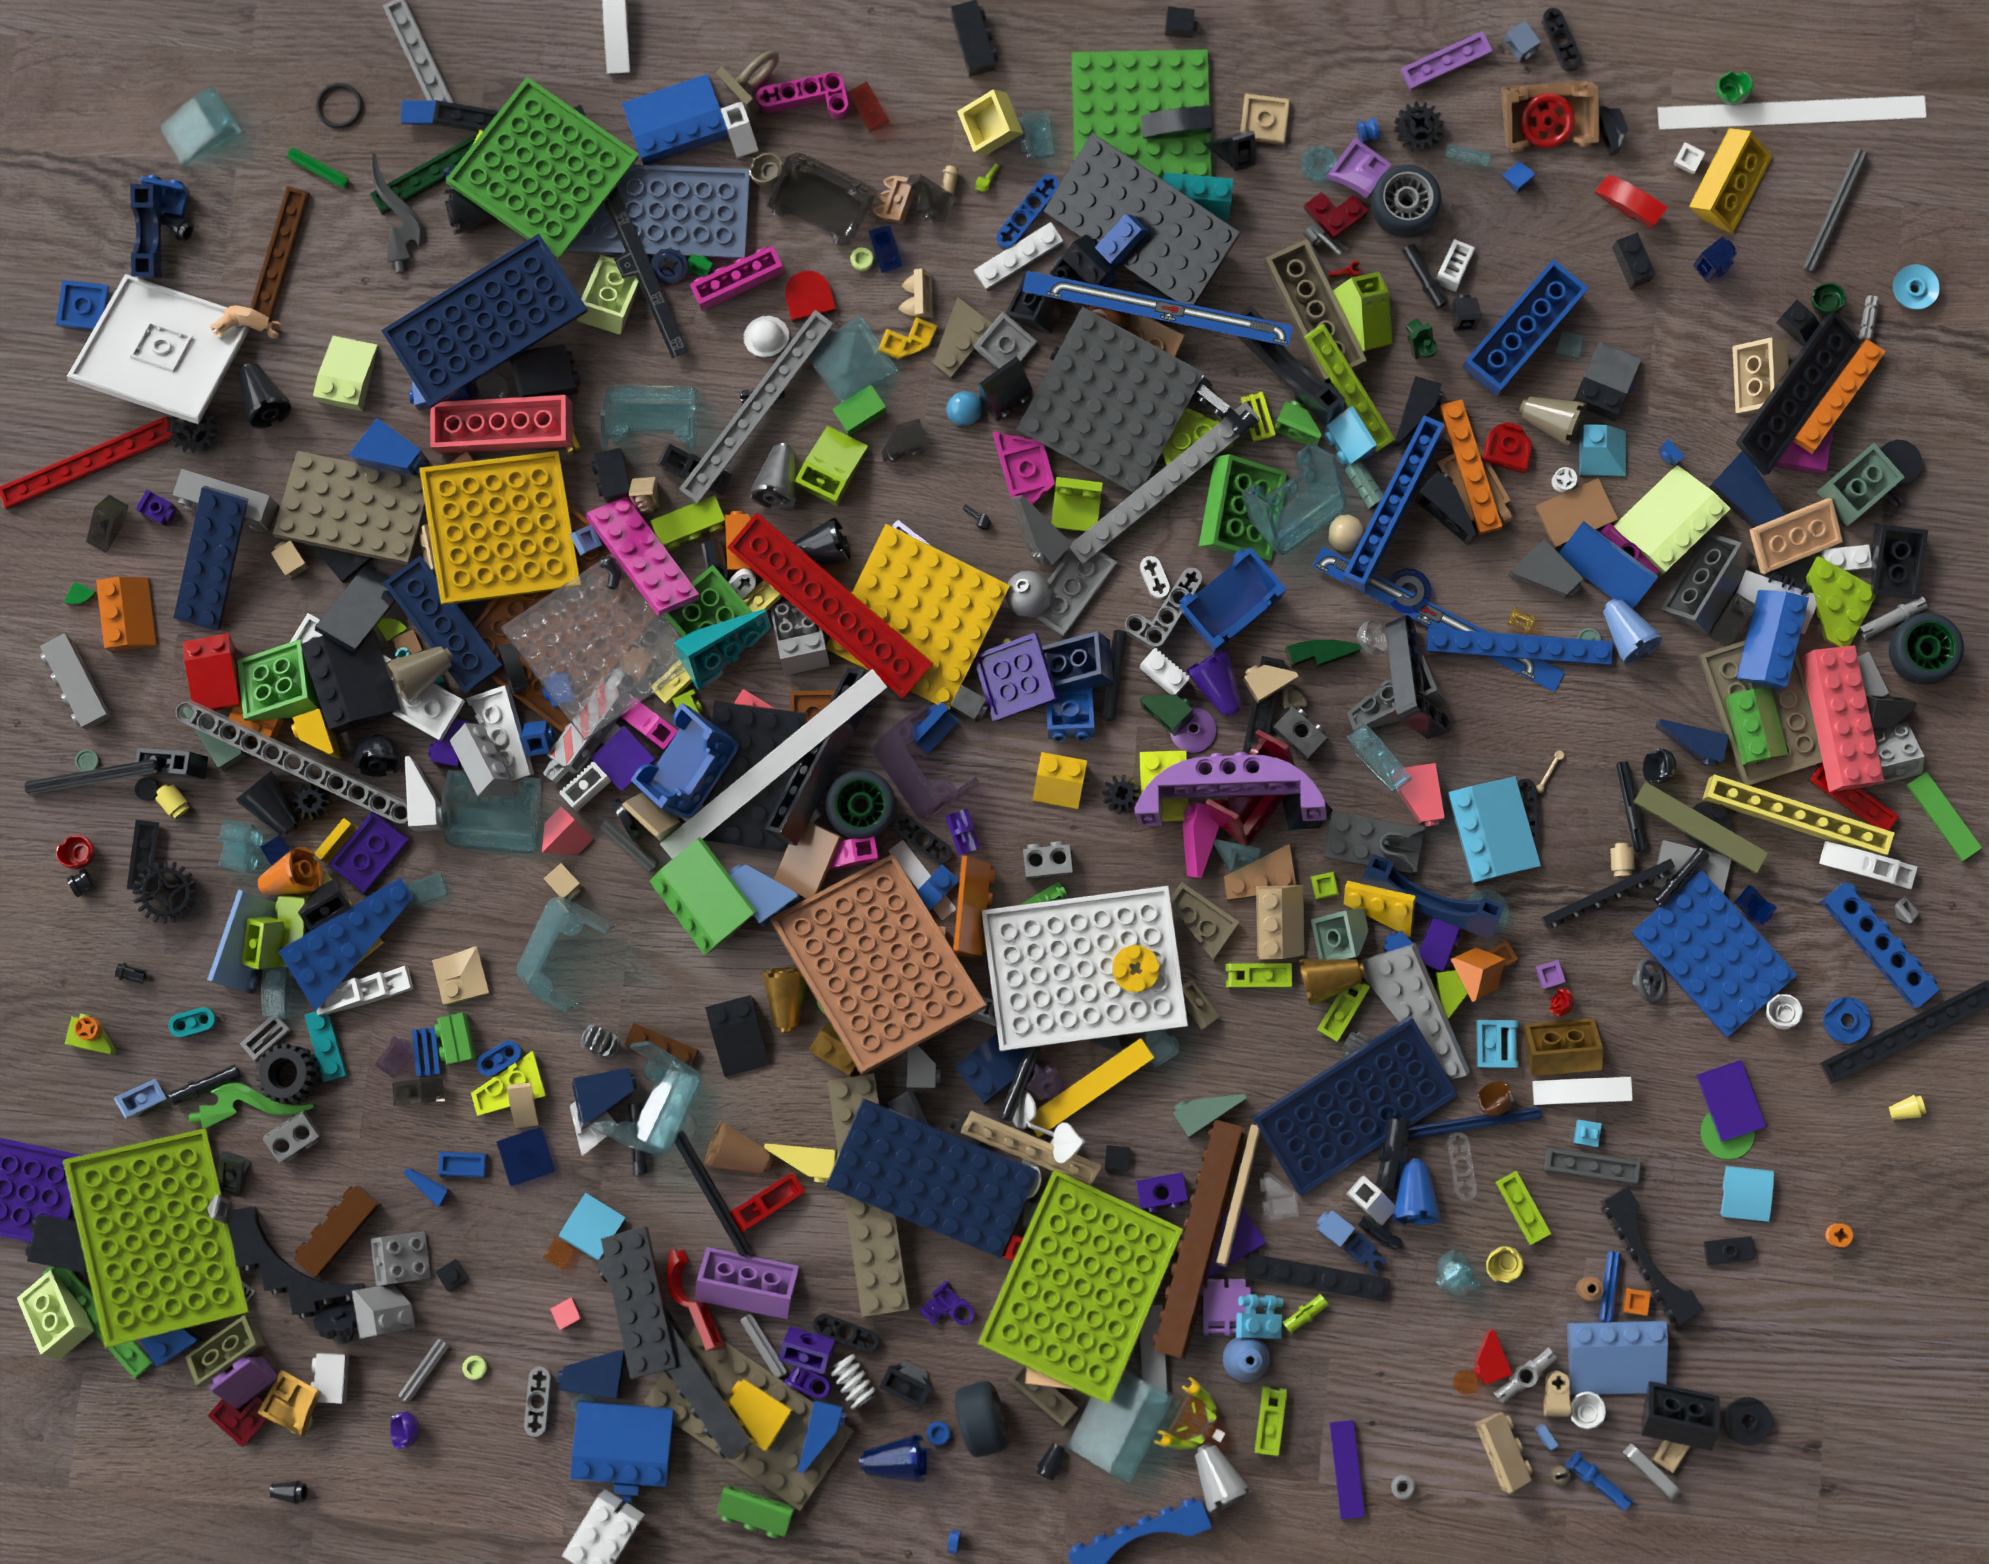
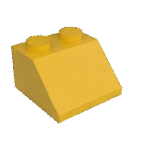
(314, 732)
(1059, 780)

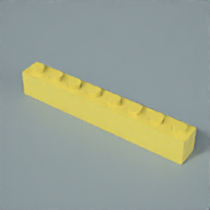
(1797, 816)

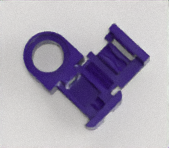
(945, 1300)

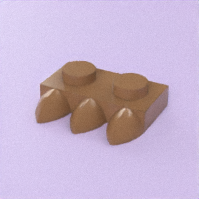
(897, 200)

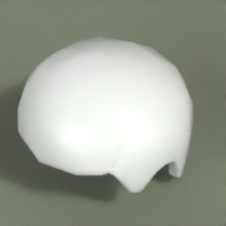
(1784, 1011)
(1587, 1410)

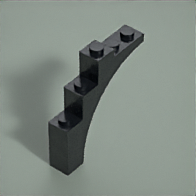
(253, 1248)

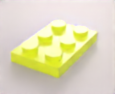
(1153, 764)

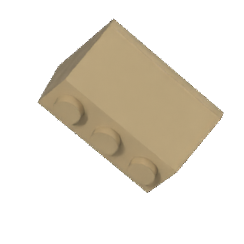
(1757, 371)
(1280, 921)
(1504, 1451)

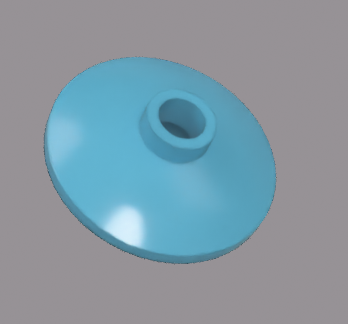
(1923, 280)

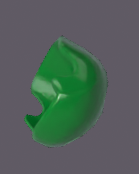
(1734, 87)

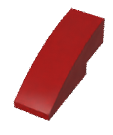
(1631, 201)
(767, 1202)

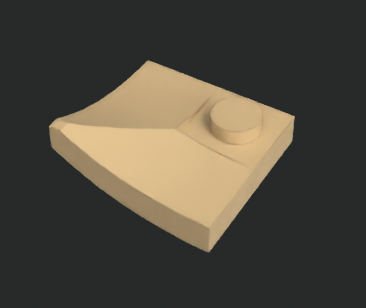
(460, 976)

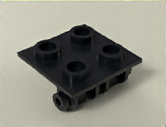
(1793, 574)

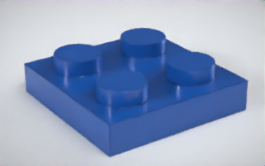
(81, 304)

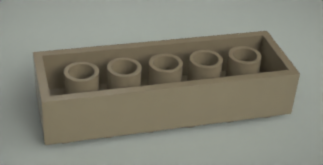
(1311, 302)

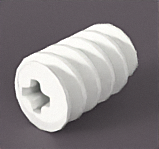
(853, 1381)

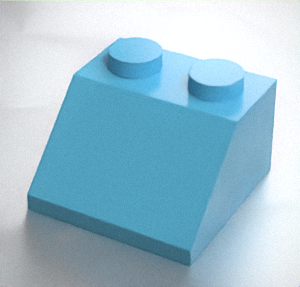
(1350, 437)

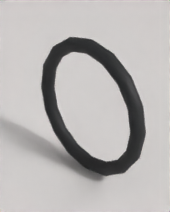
(338, 85)

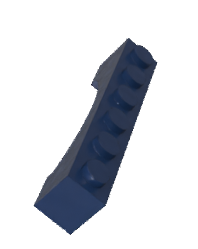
(1474, 916)

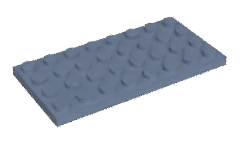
(679, 209)

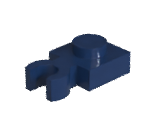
(1362, 1250)

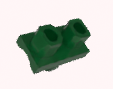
(1421, 339)

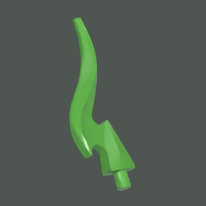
(231, 1092)

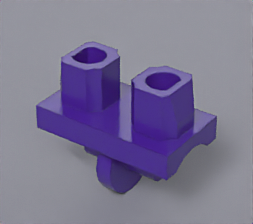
(962, 832)

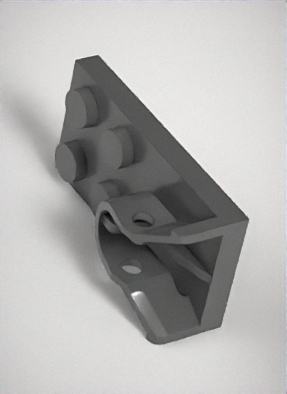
(1357, 838)

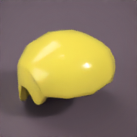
(1504, 1264)

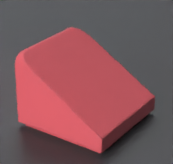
(566, 1313)

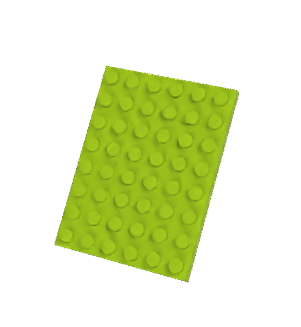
(150, 1238)
(1080, 1287)

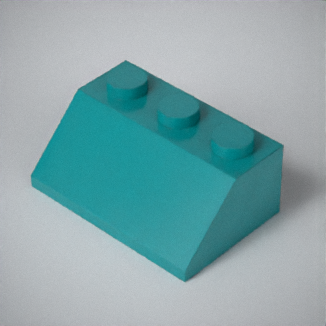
(1210, 192)

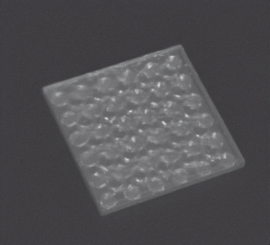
(596, 648)

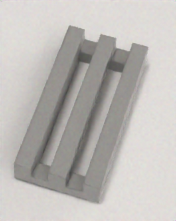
(250, 1050)

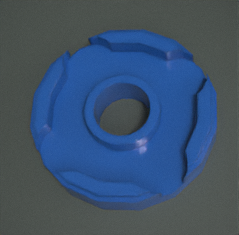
(1859, 1014)

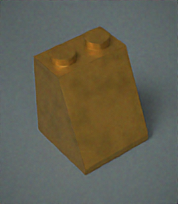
(832, 1051)

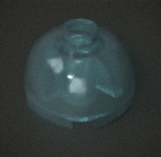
(1456, 1274)

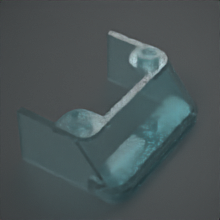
(649, 410)
(557, 917)
(666, 1107)

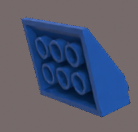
(675, 120)
(622, 1444)

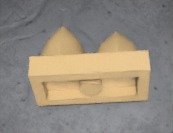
(921, 303)

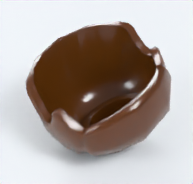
(1495, 1098)

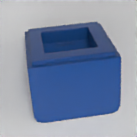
(1518, 176)

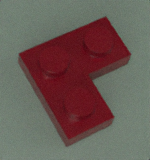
(1335, 219)
(238, 1424)

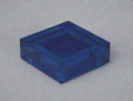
(275, 849)

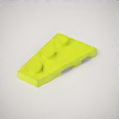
(494, 1094)

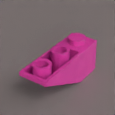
(650, 725)
(855, 853)

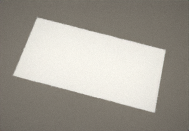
(1753, 582)

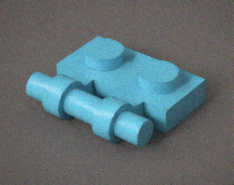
(1259, 1325)

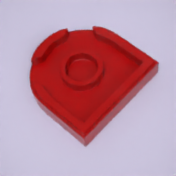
(806, 293)
(1508, 447)

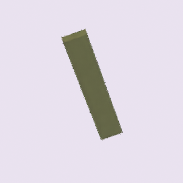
(1700, 827)

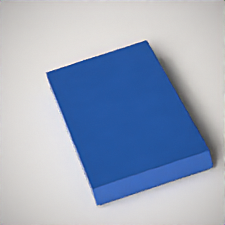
(1607, 565)

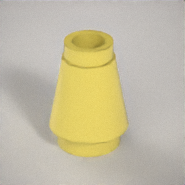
(1908, 1108)

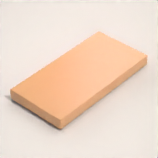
(1796, 535)

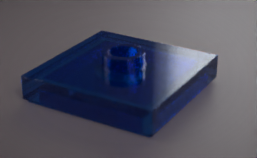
(526, 1156)

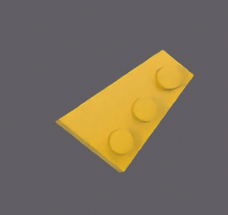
(1382, 905)

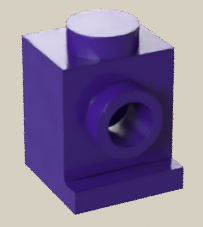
(162, 515)

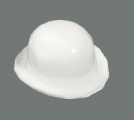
(766, 336)

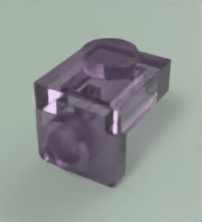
(395, 1057)

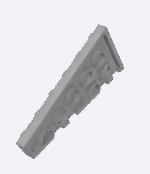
(1408, 991)

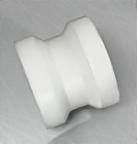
(1565, 475)

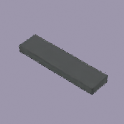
(1592, 1165)

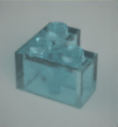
(239, 846)

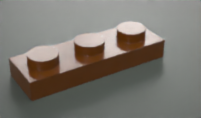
(677, 1049)

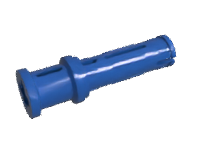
(1590, 1474)

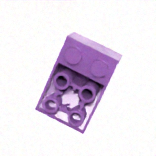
(247, 1380)

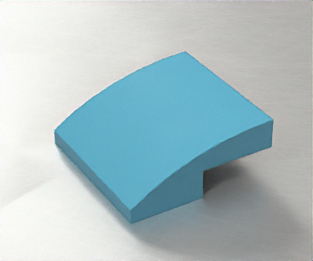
(1747, 1193)
(589, 1224)

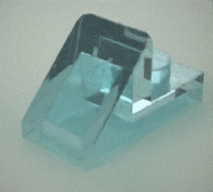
(1228, 851)

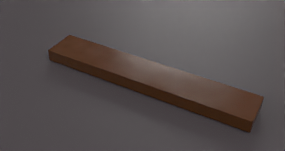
(279, 251)

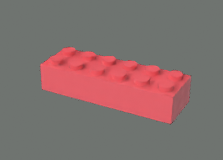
(501, 424)
(1842, 718)

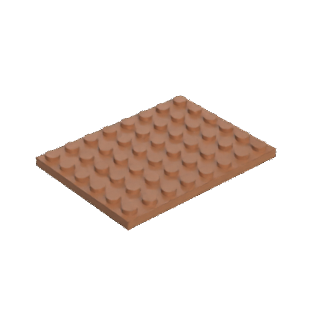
(877, 964)

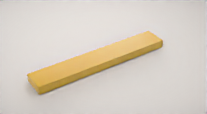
(1092, 1085)

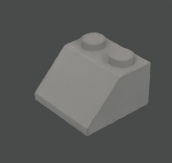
(382, 1310)

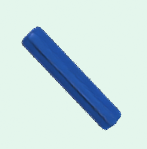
(1610, 1286)

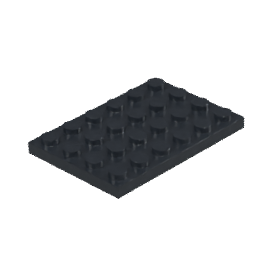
(757, 733)

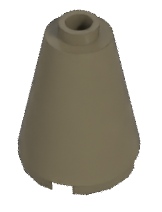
(1554, 417)
(418, 671)

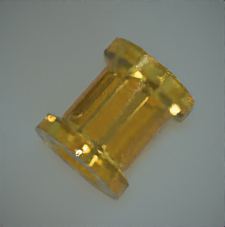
(1524, 626)

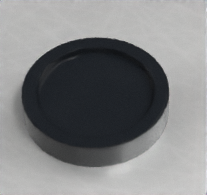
(146, 789)

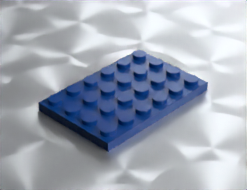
(1714, 954)

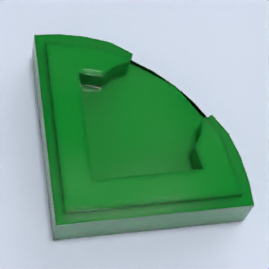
(79, 594)

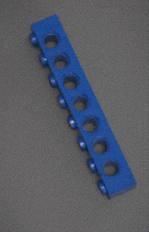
(1394, 503)

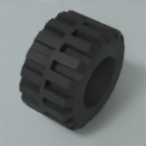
(306, 1074)

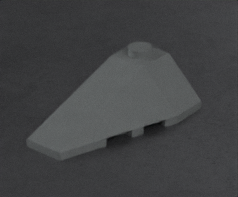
(1380, 707)

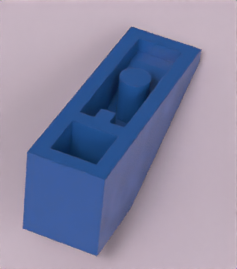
(822, 1426)

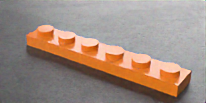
(1839, 396)
(1470, 467)

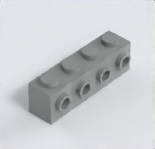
(75, 682)

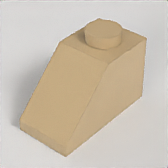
(1267, 680)

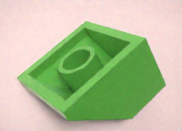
(1297, 424)

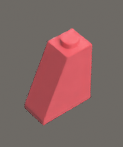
(1423, 795)

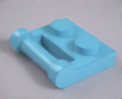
(1489, 1043)

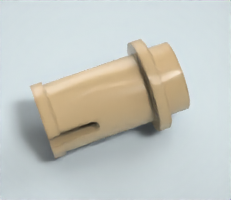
(950, 178)

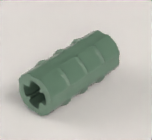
(1364, 484)

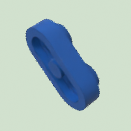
(499, 1058)

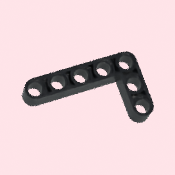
(1408, 681)

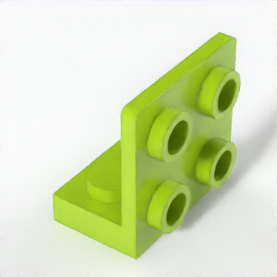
(1076, 504)

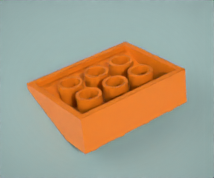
(972, 898)

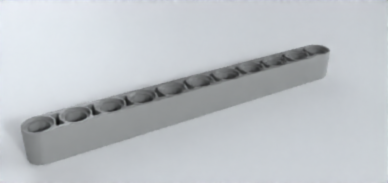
(283, 760)

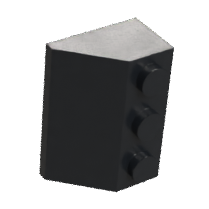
(1681, 1416)

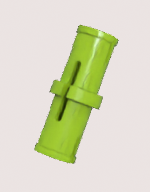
(1305, 1314)

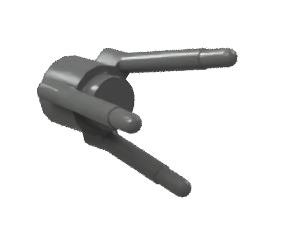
(1317, 236)

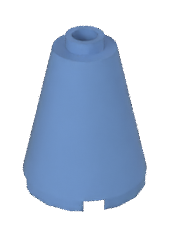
(1630, 631)
(1236, 1354)

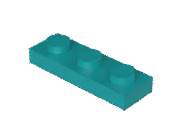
(325, 1046)

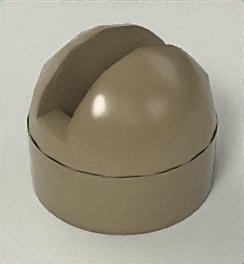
(1558, 1470)

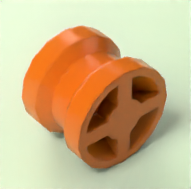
(84, 1026)
(1833, 1235)

